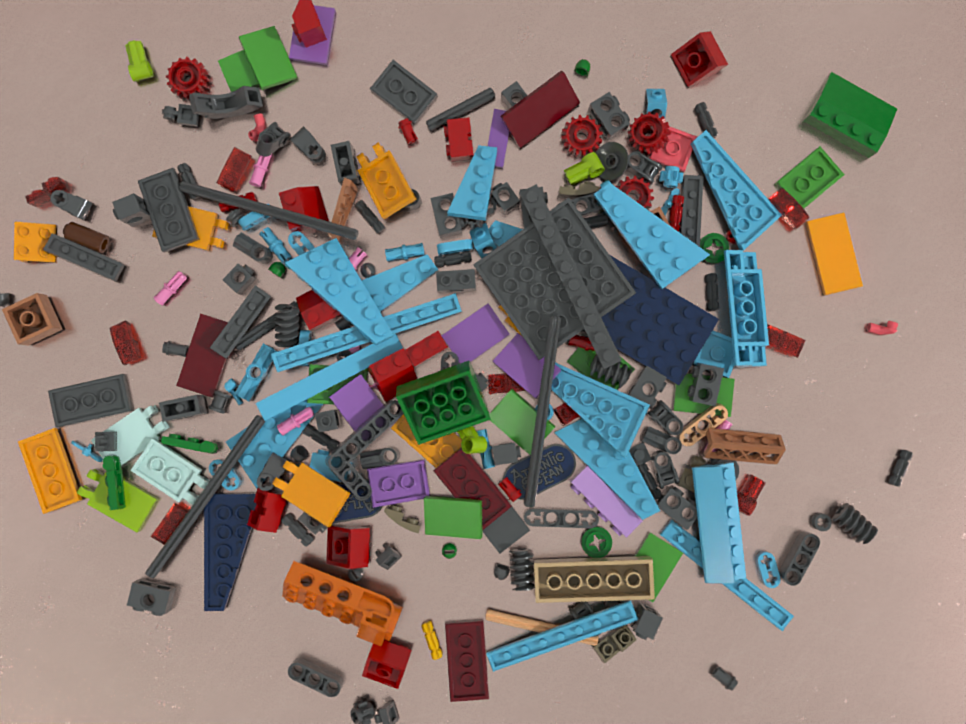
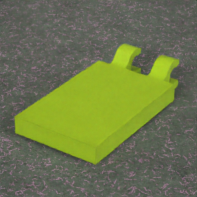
(137, 501)

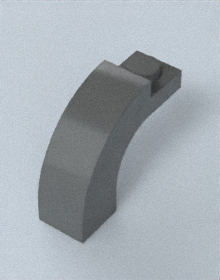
(226, 105)

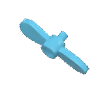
(668, 203)
(87, 451)

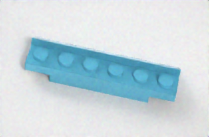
(746, 308)
(719, 523)

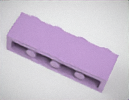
(606, 501)

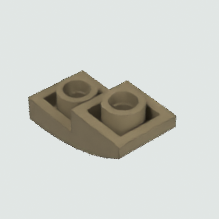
(585, 188)
(397, 515)
(614, 642)

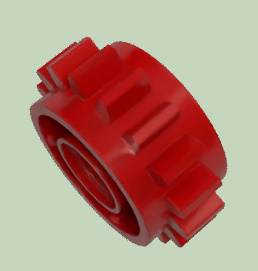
(180, 70)
(647, 123)
(585, 126)
(639, 188)

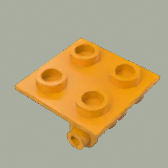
(31, 240)

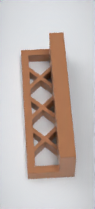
(746, 443)

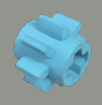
(671, 177)

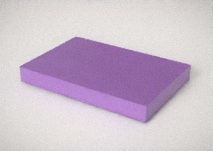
(319, 52)
(475, 334)
(522, 365)
(357, 403)
(398, 483)

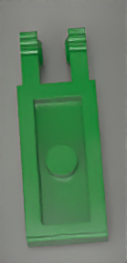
(192, 444)
(114, 482)

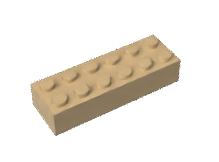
(594, 579)

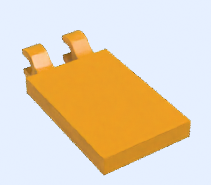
(385, 182)
(205, 224)
(312, 492)

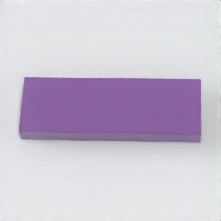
(498, 137)

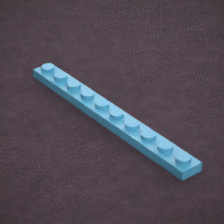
(352, 337)

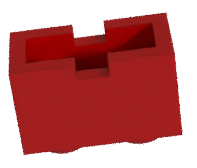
(459, 146)
(426, 349)
(267, 511)

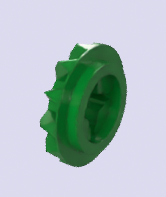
(718, 241)
(605, 545)

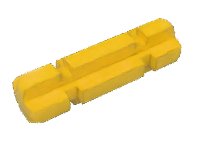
(431, 640)

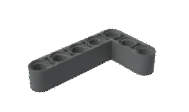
(360, 445)

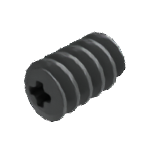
(288, 327)
(613, 372)
(856, 523)
(522, 569)

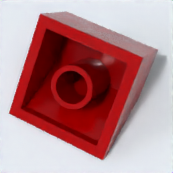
(307, 24)
(699, 58)
(304, 201)
(316, 311)
(392, 372)
(348, 546)
(387, 663)

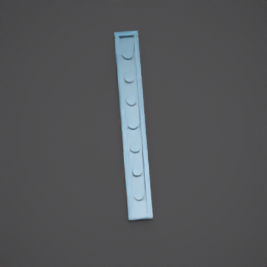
(326, 377)
(742, 588)
(562, 635)

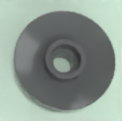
(609, 152)

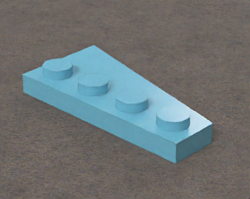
(475, 189)
(398, 281)

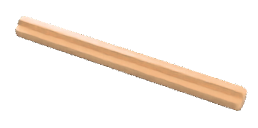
(528, 624)

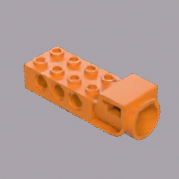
(349, 603)

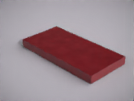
(540, 109)
(203, 365)
(468, 481)
(466, 660)

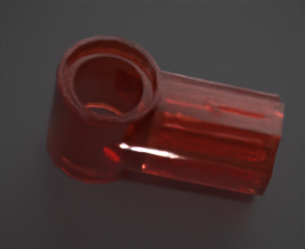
(749, 494)

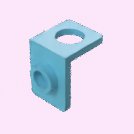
(656, 100)
(482, 238)

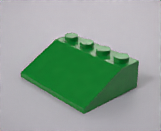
(851, 115)
(443, 402)

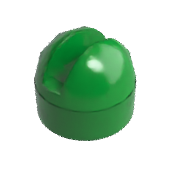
(582, 67)
(277, 268)
(449, 546)

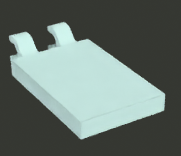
(134, 434)
(169, 472)

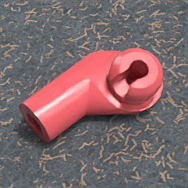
(260, 126)
(883, 330)

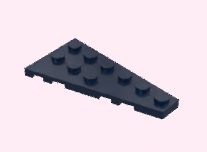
(224, 545)

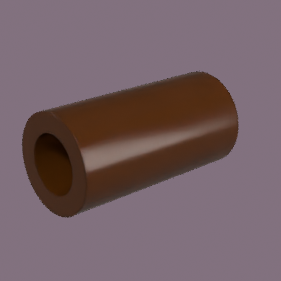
(86, 237)

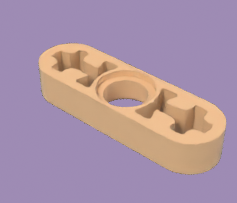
(703, 416)

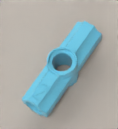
(249, 383)

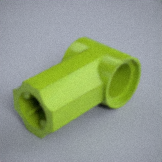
(139, 66)
(588, 167)
(471, 441)

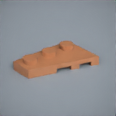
(344, 204)

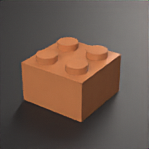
(32, 319)

